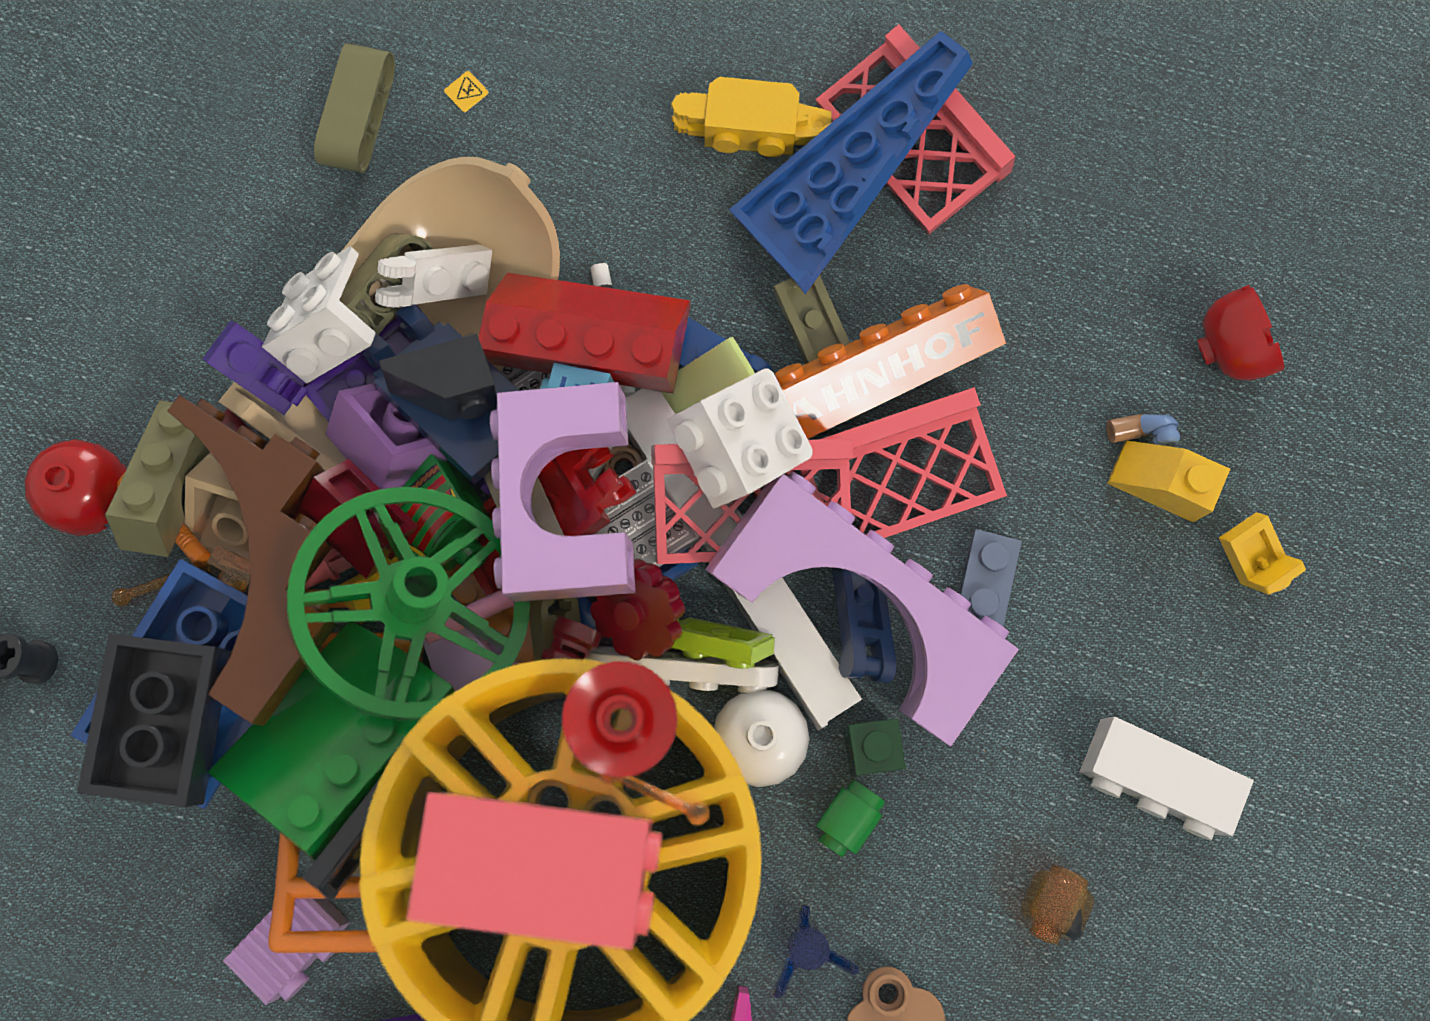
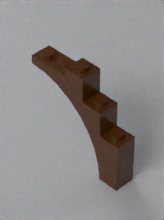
(269, 493)

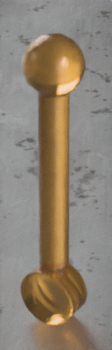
(122, 596)
(696, 812)

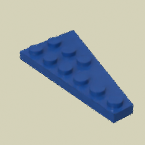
(829, 184)

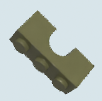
(148, 501)

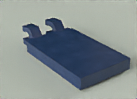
(462, 441)

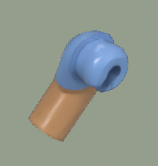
(1161, 427)

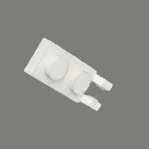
(435, 275)

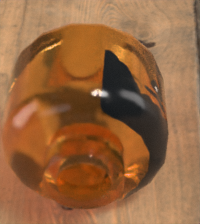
(1057, 905)

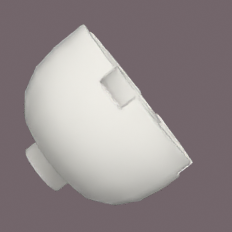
(764, 736)

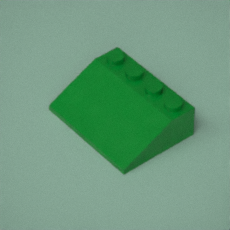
(318, 753)

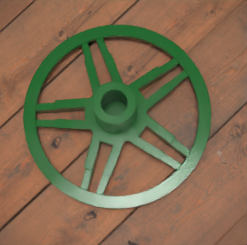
(407, 597)

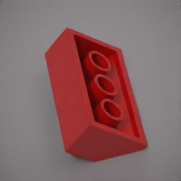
(585, 326)

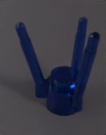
(809, 951)

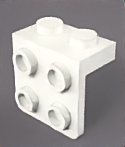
(312, 326)
(741, 438)

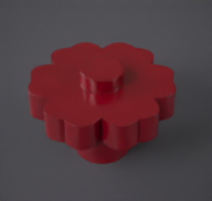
(641, 620)

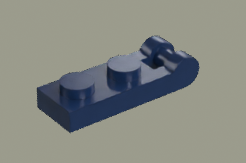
(862, 623)

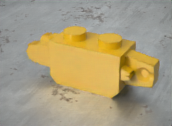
(749, 116)

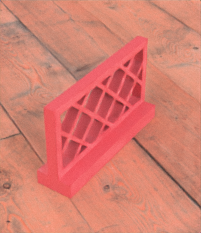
(955, 116)
(917, 424)
(672, 460)

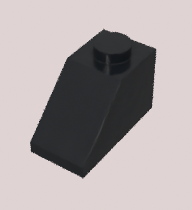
(444, 378)

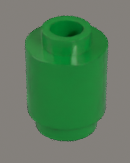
(850, 819)

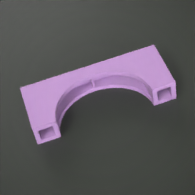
(952, 649)

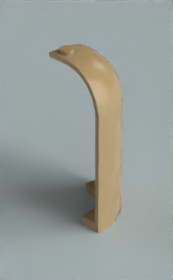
(448, 206)

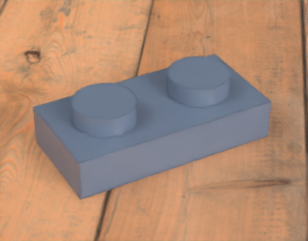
(989, 574)

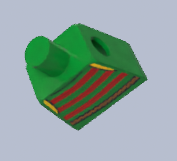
(435, 525)

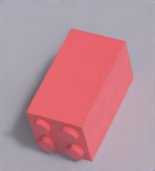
(534, 870)

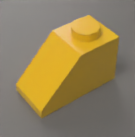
(1169, 478)

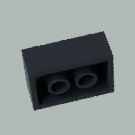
(153, 722)

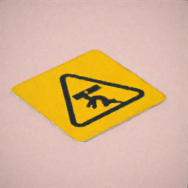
(466, 91)

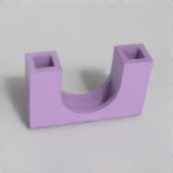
(530, 433)

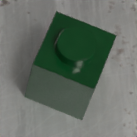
(874, 747)

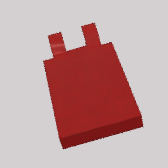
(574, 498)

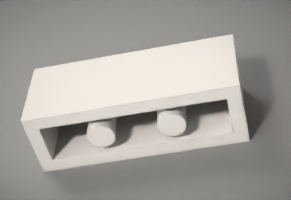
(1165, 778)

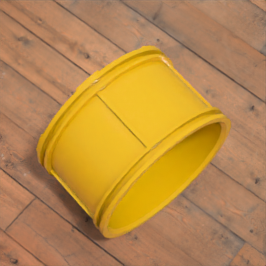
(423, 956)

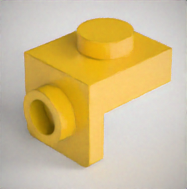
(1259, 556)

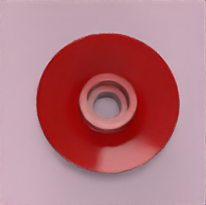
(589, 713)

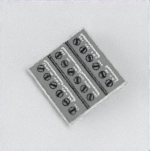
(637, 518)

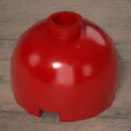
(1240, 337)
(73, 486)

